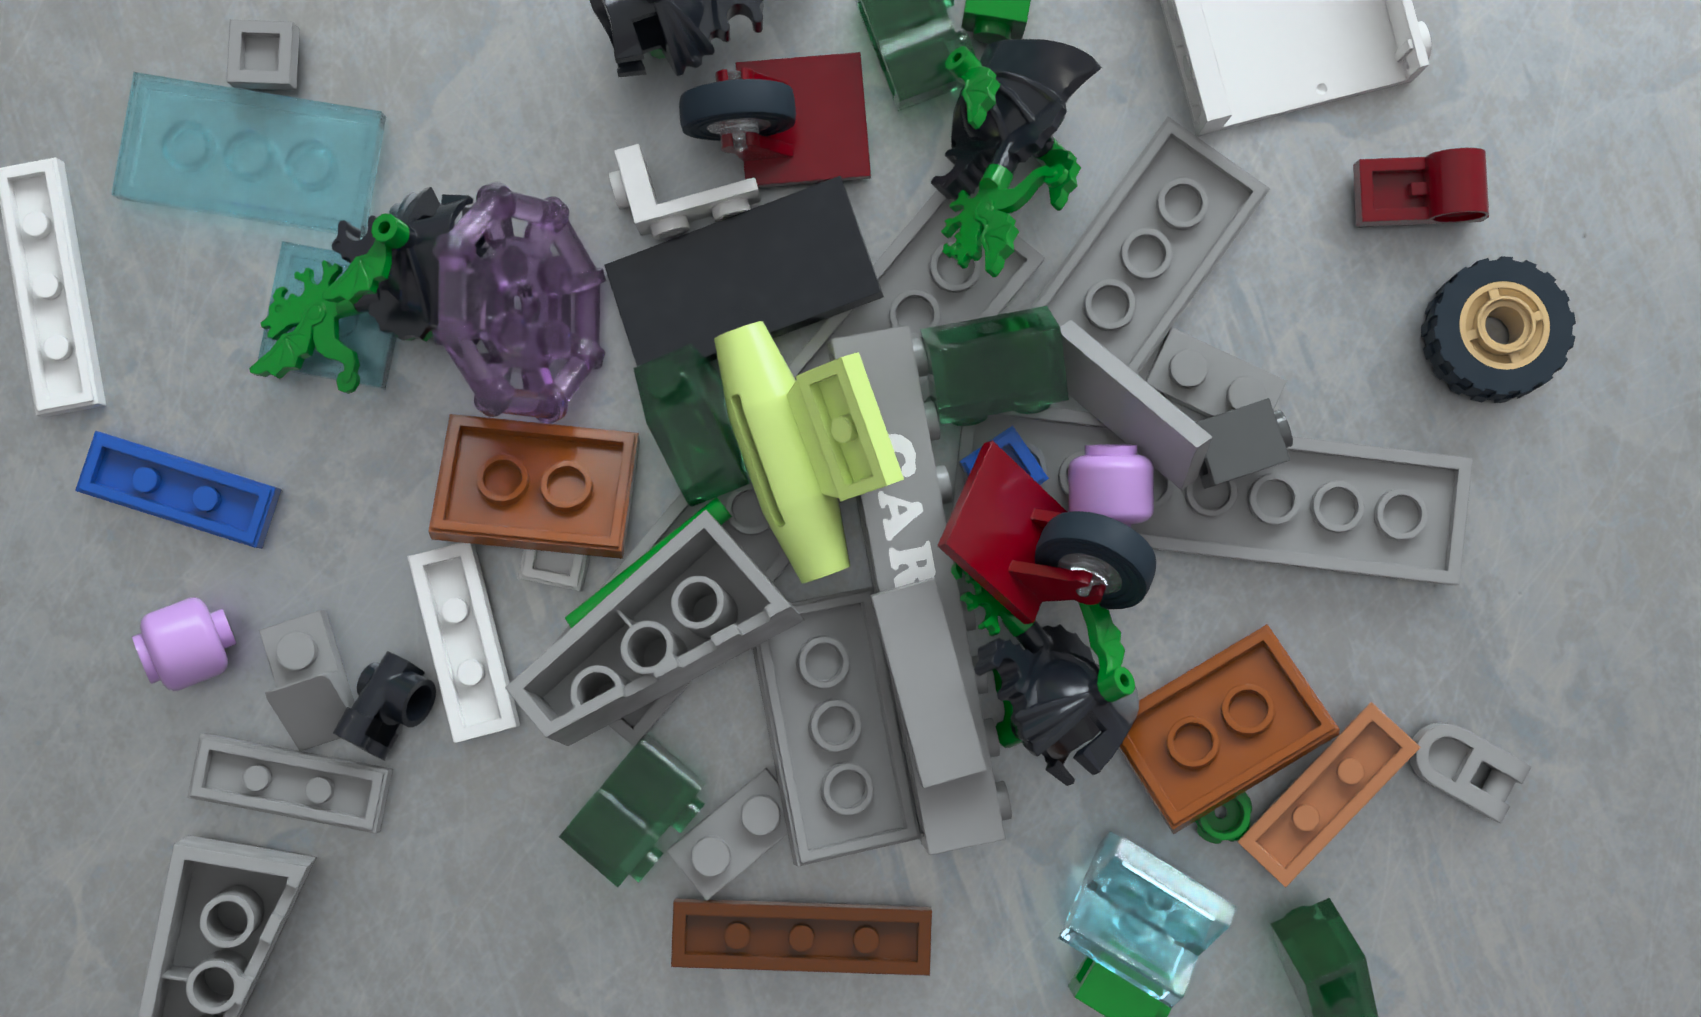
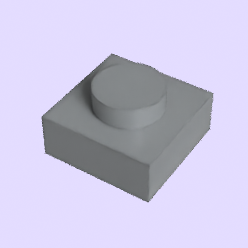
(263, 54)

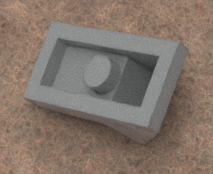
(307, 677)

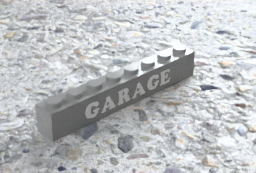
(901, 541)

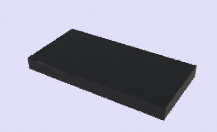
(768, 264)

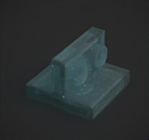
(1144, 919)

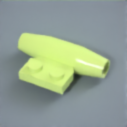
(804, 443)

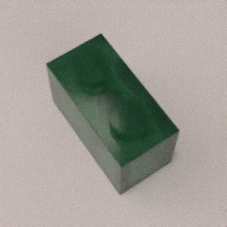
(995, 366)

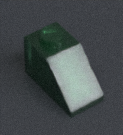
(691, 424)
(1324, 962)

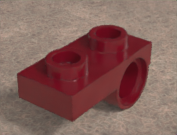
(1422, 190)

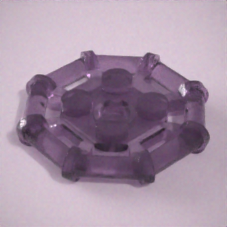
(479, 304)

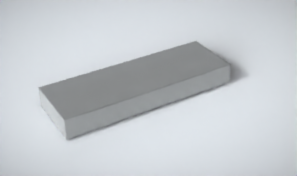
(1132, 408)
(928, 682)
(290, 783)

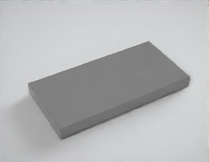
(1152, 244)
(835, 731)

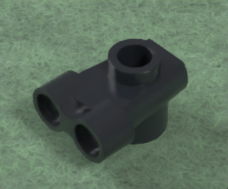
(388, 696)

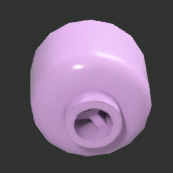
(1112, 483)
(183, 644)

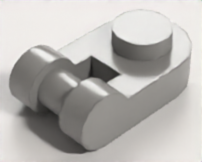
(1450, 760)

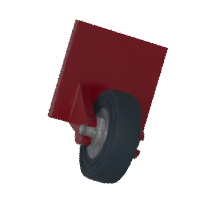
(786, 118)
(1034, 550)

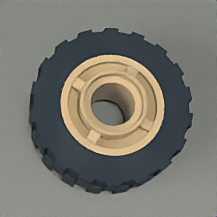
(1528, 306)

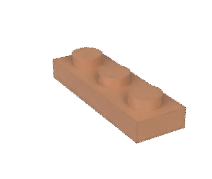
(1328, 794)

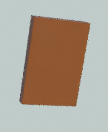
(535, 486)
(1224, 728)

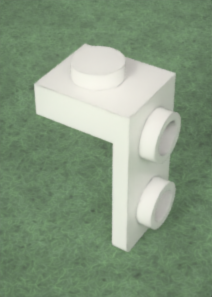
(669, 219)

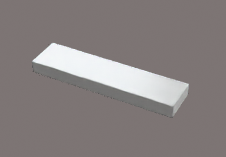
(50, 288)

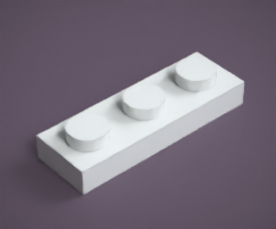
(463, 641)

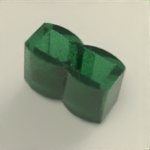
(913, 46)
(633, 811)

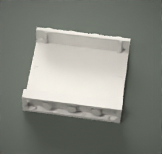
(1288, 55)

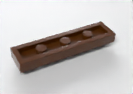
(801, 937)

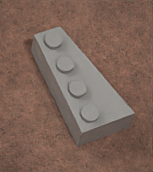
(654, 633)
(218, 925)

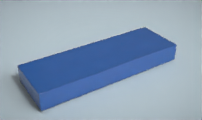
(178, 490)

